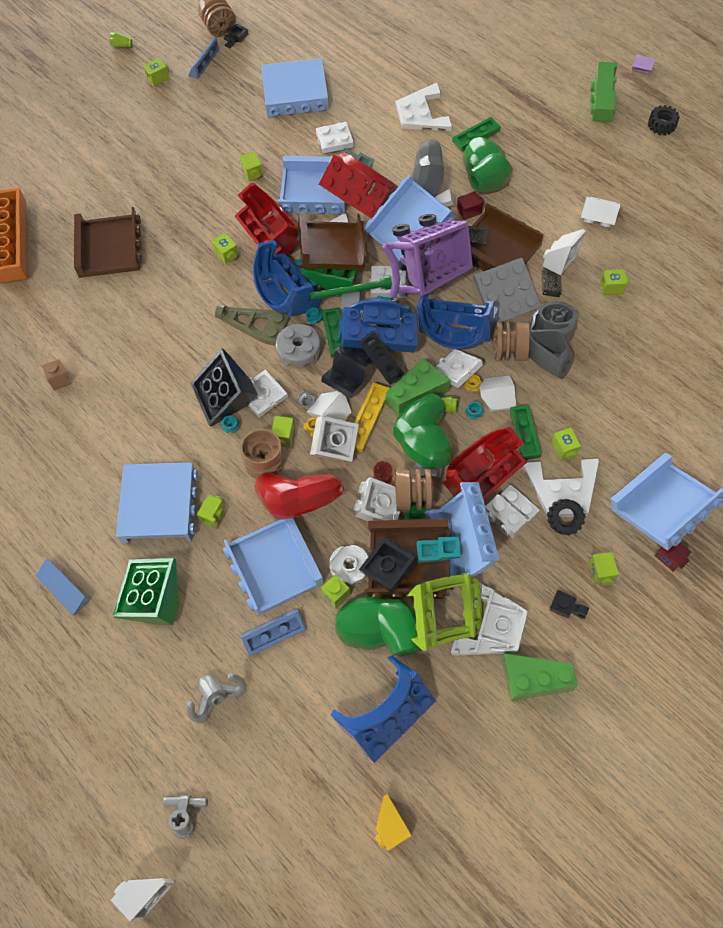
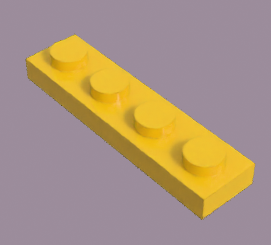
(369, 414)

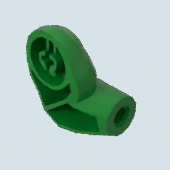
(486, 165)
(420, 433)
(378, 623)

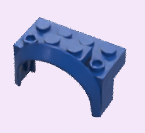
(281, 268)
(379, 311)
(439, 312)
(392, 718)

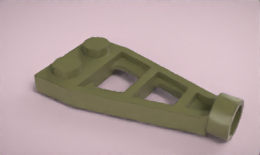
(274, 326)

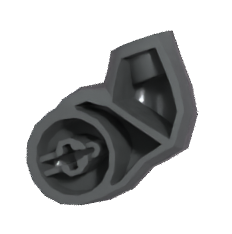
(429, 167)
(550, 332)

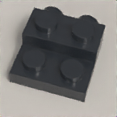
(389, 564)

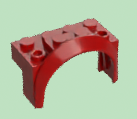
(352, 182)
(278, 223)
(475, 460)

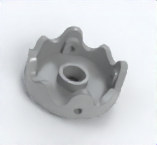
(298, 355)

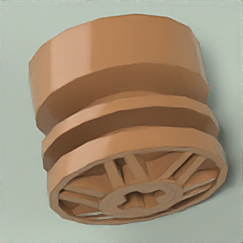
(217, 16)
(511, 341)
(261, 452)
(413, 489)

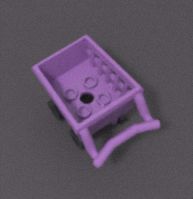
(446, 243)

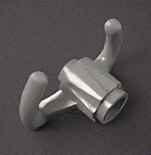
(214, 694)

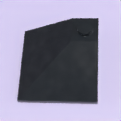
(222, 388)

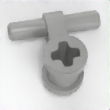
(179, 819)

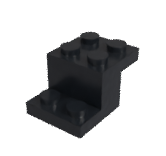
(349, 371)

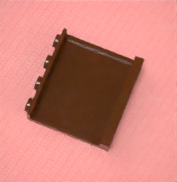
(506, 240)
(332, 244)
(107, 245)
(407, 534)

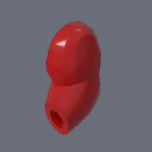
(292, 498)

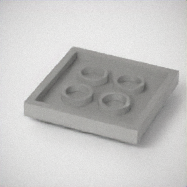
(508, 288)

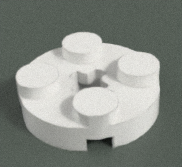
(338, 567)

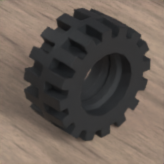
(665, 113)
(577, 522)

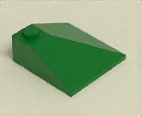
(331, 277)
(149, 592)

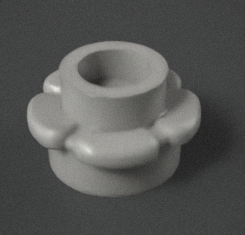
(308, 402)

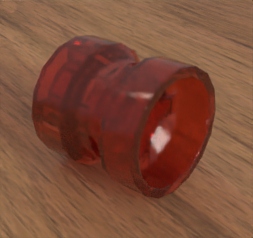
(386, 474)

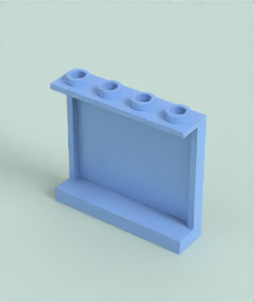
(294, 87)
(301, 188)
(405, 207)
(157, 501)
(665, 502)
(471, 524)
(273, 565)

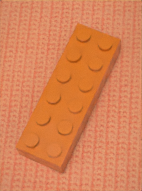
(13, 236)

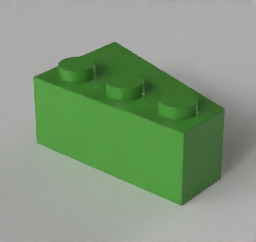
(603, 92)
(415, 384)
(536, 677)

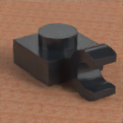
(235, 33)
(565, 605)

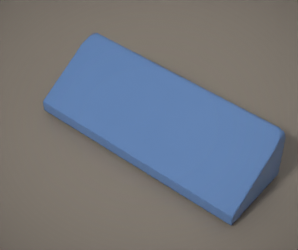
(204, 59)
(61, 587)
(273, 632)

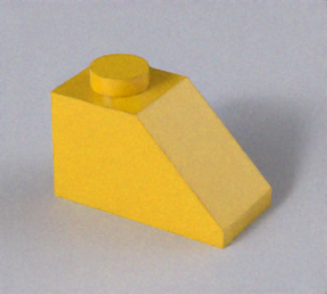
(390, 826)

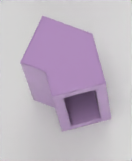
(643, 64)

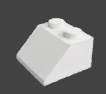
(600, 210)
(563, 252)
(334, 439)
(139, 897)

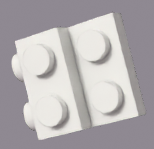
(376, 501)
(511, 511)

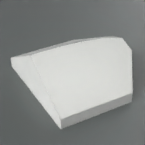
(498, 393)
(331, 405)

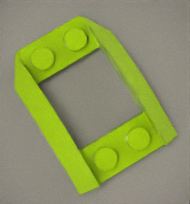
(425, 612)

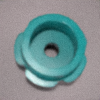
(313, 315)
(474, 406)
(230, 420)

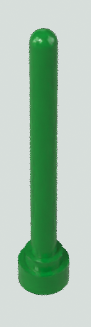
(383, 283)

